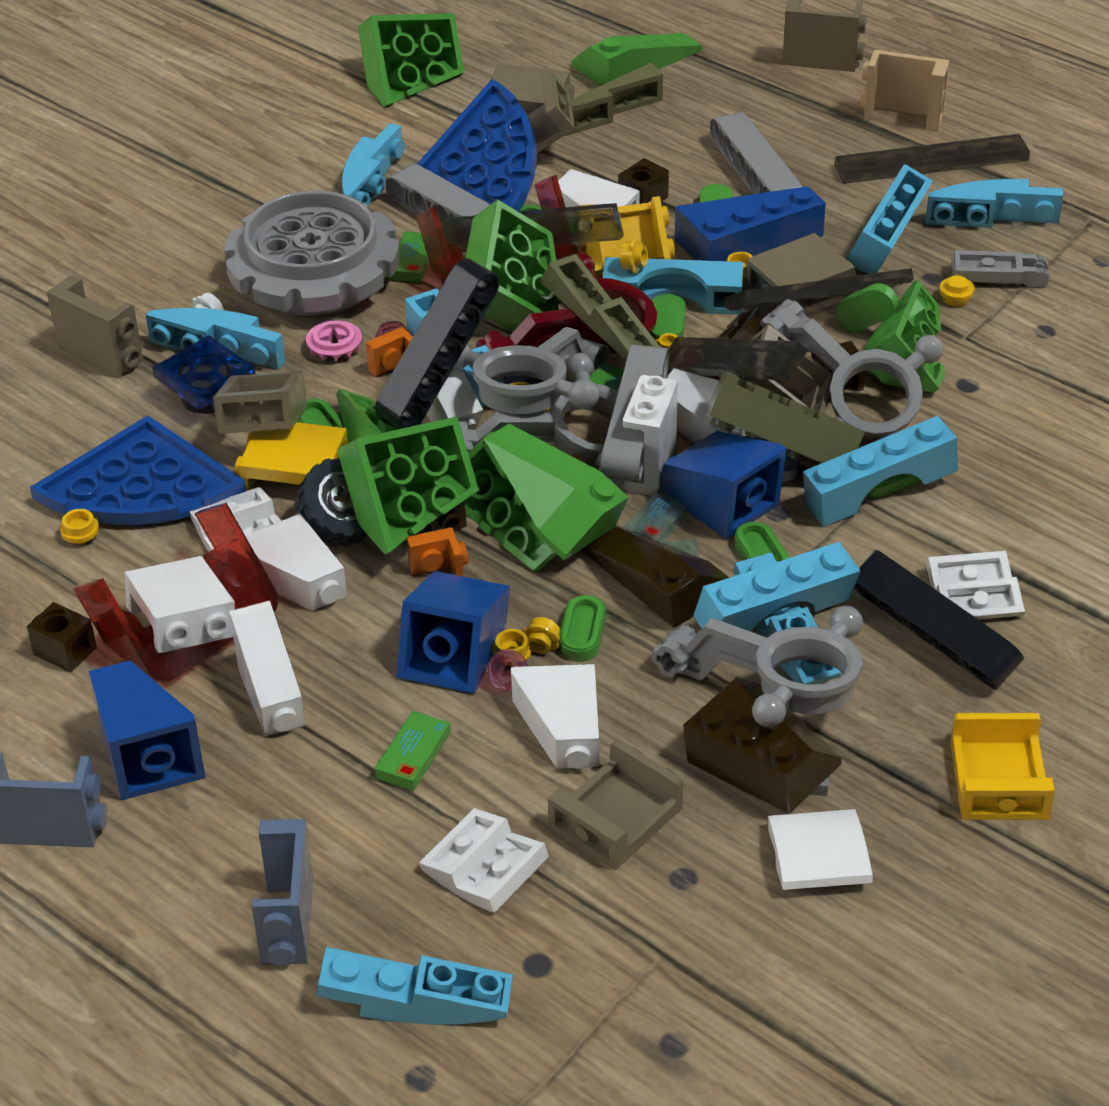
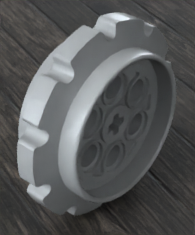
(312, 253)

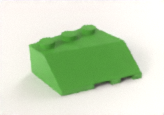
(409, 53)
(519, 255)
(407, 478)

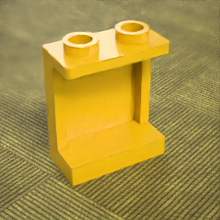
(639, 222)
(288, 453)
(1000, 767)

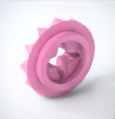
(321, 335)

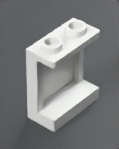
(655, 413)
(181, 603)

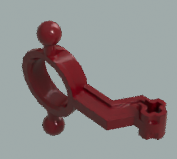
(542, 326)

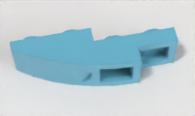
(369, 162)
(994, 199)
(237, 331)
(784, 618)
(421, 994)

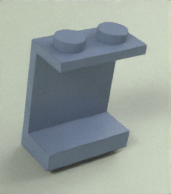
(52, 811)
(284, 924)

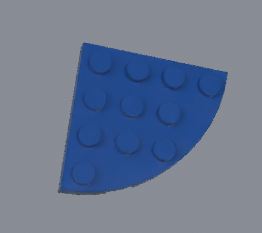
(488, 149)
(139, 478)

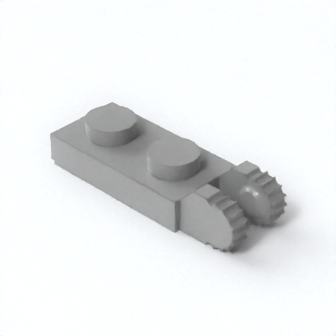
(1001, 267)

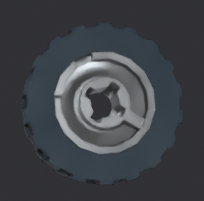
(329, 518)

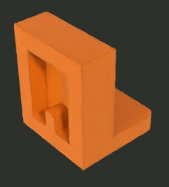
(387, 350)
(436, 552)

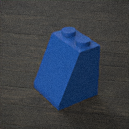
(727, 479)
(450, 630)
(145, 731)

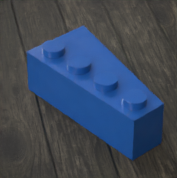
(748, 223)

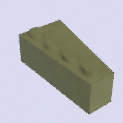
(780, 421)

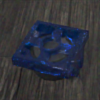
(200, 373)

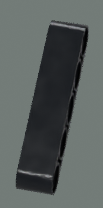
(437, 344)
(937, 620)

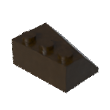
(769, 763)

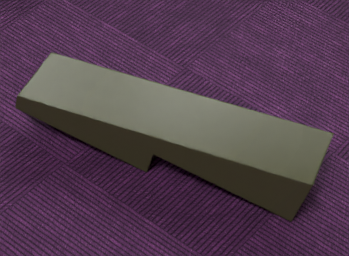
(622, 94)
(582, 293)

